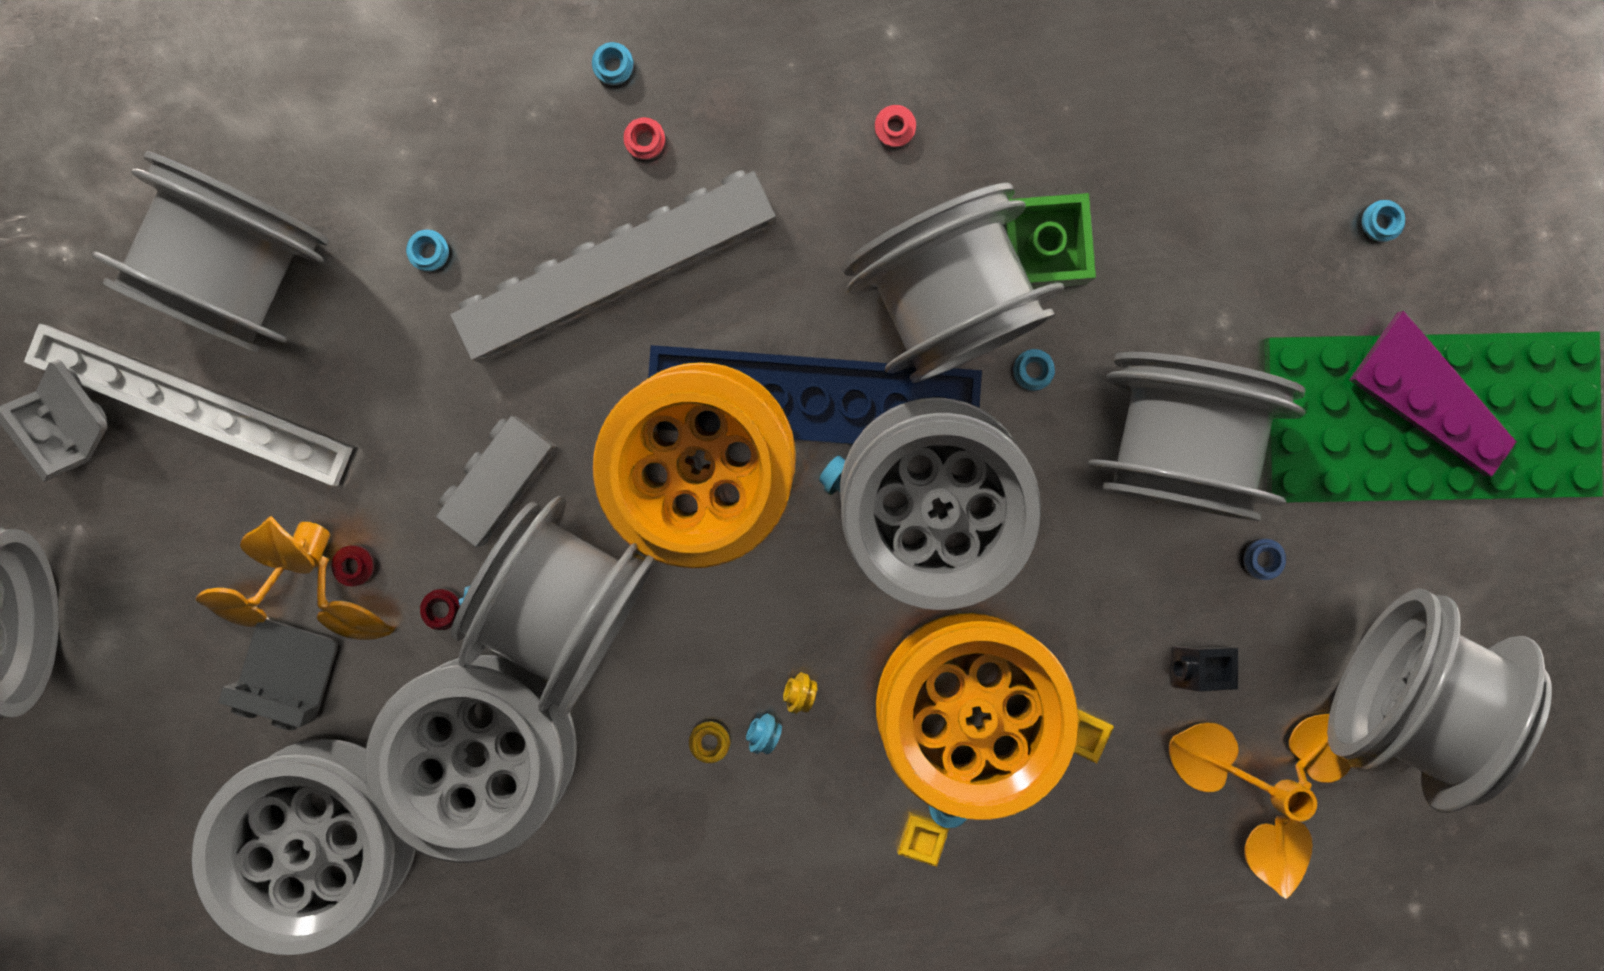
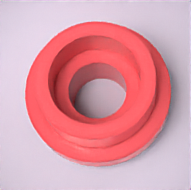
(641, 126)
(892, 138)

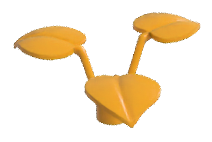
(301, 553)
(1278, 851)

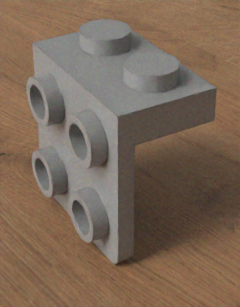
(56, 423)

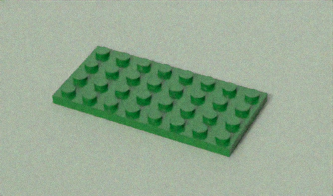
(1360, 450)

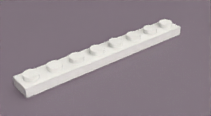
(192, 405)

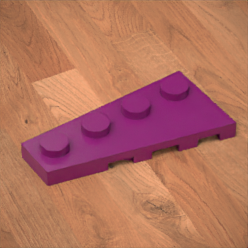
(1426, 391)

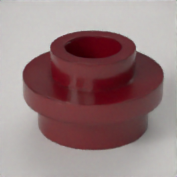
(363, 559)
(428, 609)

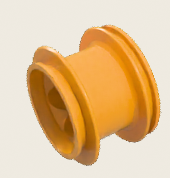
(648, 510)
(1042, 733)

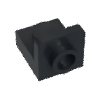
(1204, 668)

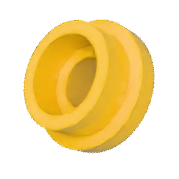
(800, 693)
(704, 754)

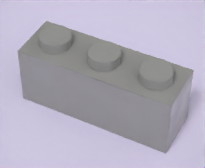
(495, 480)

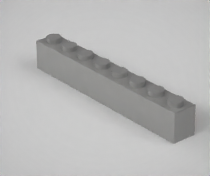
(613, 267)

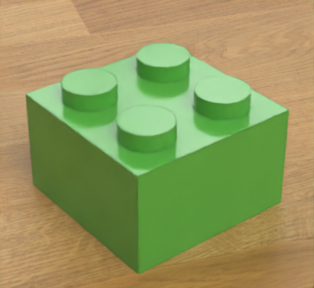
(1055, 240)

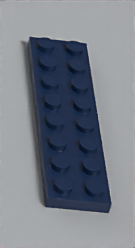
(823, 395)

